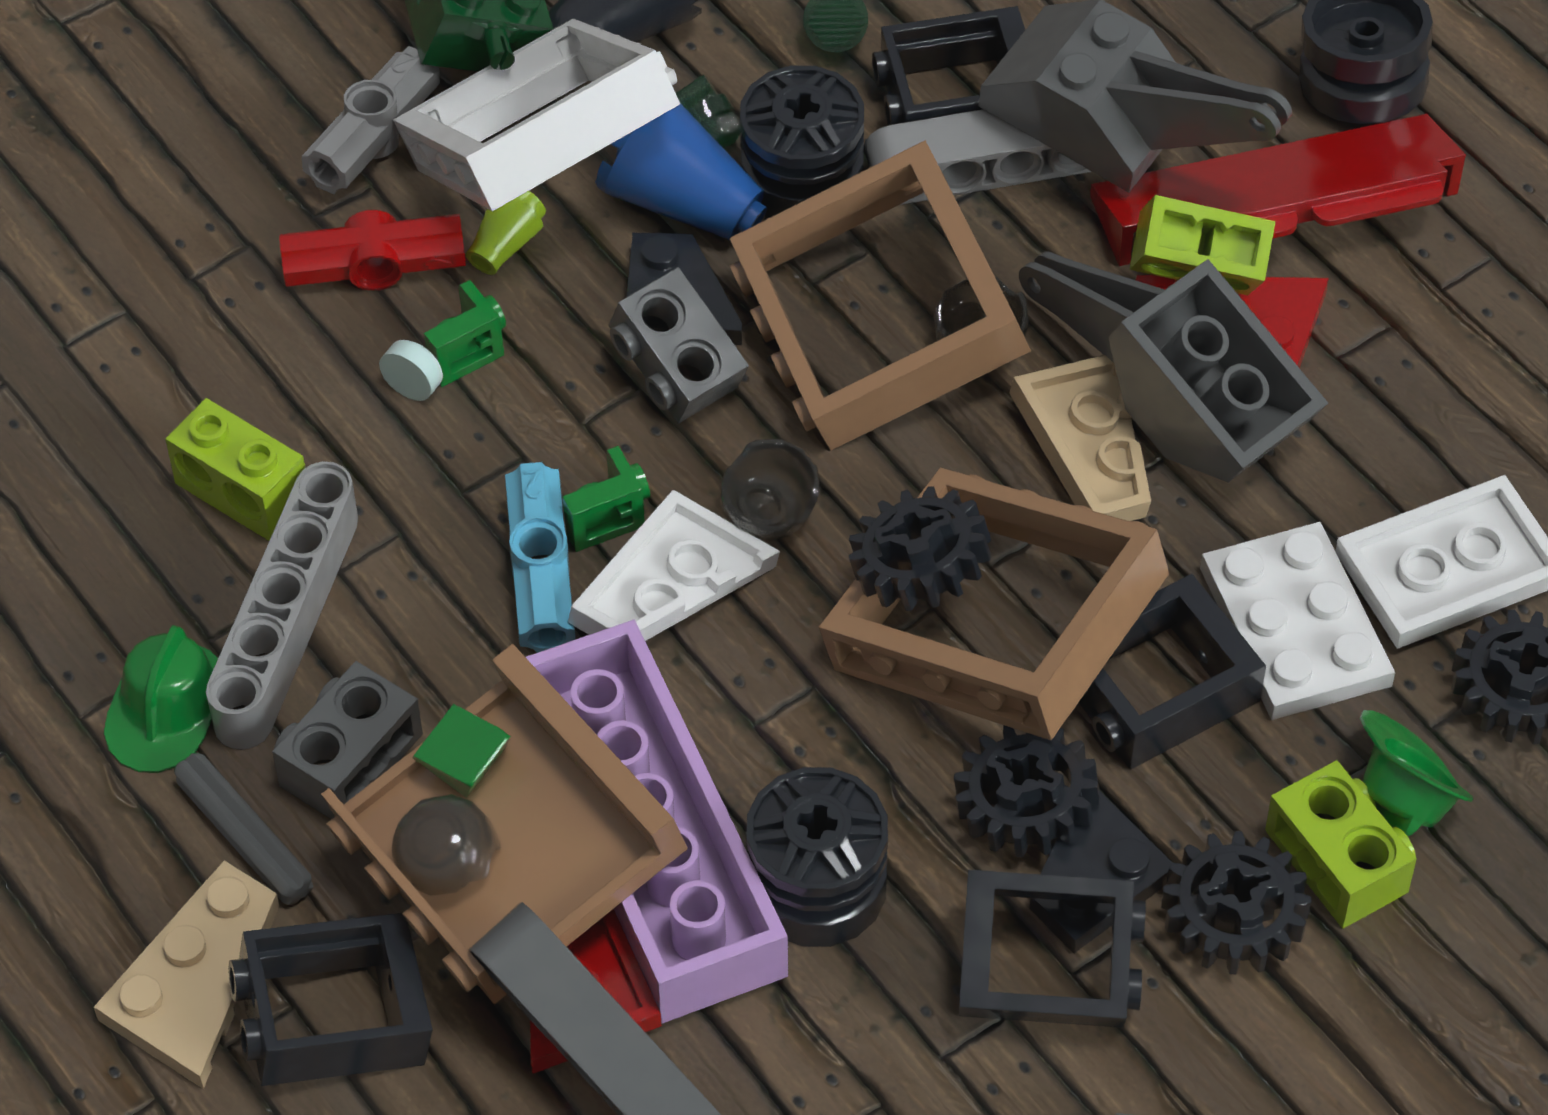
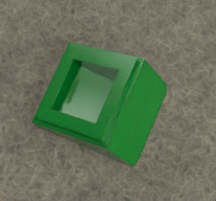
(461, 749)

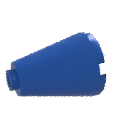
(683, 175)

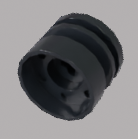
(800, 134)
(820, 853)

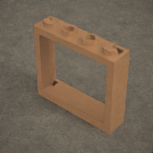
(915, 377)
(986, 687)

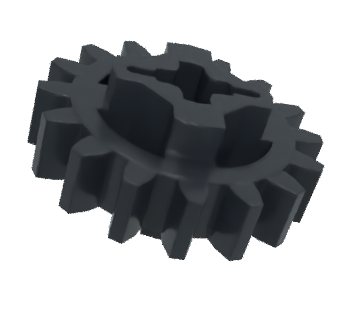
(920, 548)
(1505, 675)
(1026, 790)
(1231, 908)

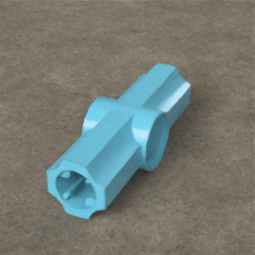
(539, 529)

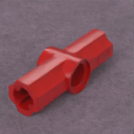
(372, 250)

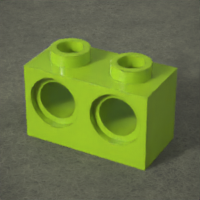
(1182, 235)
(233, 466)
(1331, 847)

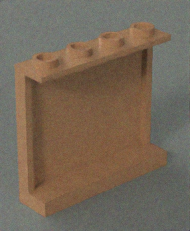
(567, 817)

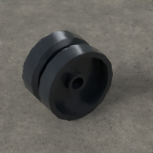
(1365, 58)

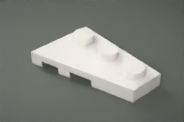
(672, 570)

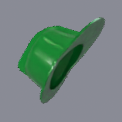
(160, 703)
(1407, 776)

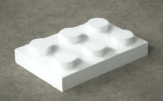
(1448, 561)
(1299, 618)

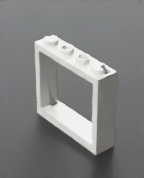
(625, 92)

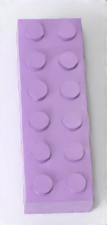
(705, 918)

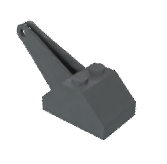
(1115, 95)
(1186, 359)

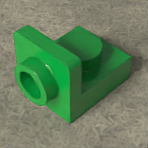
(470, 338)
(607, 507)

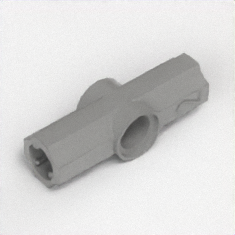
(366, 124)

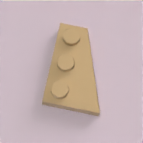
(1086, 435)
(178, 989)

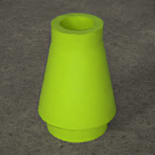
(505, 232)

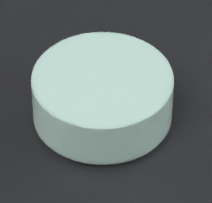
(411, 370)

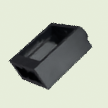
(940, 45)
(1219, 648)
(328, 947)
(1124, 983)

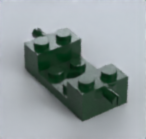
(475, 31)

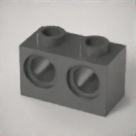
(691, 340)
(357, 747)

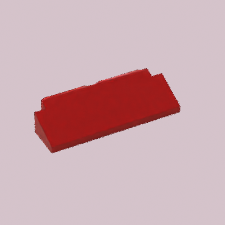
(1301, 181)

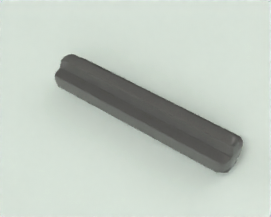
(243, 828)

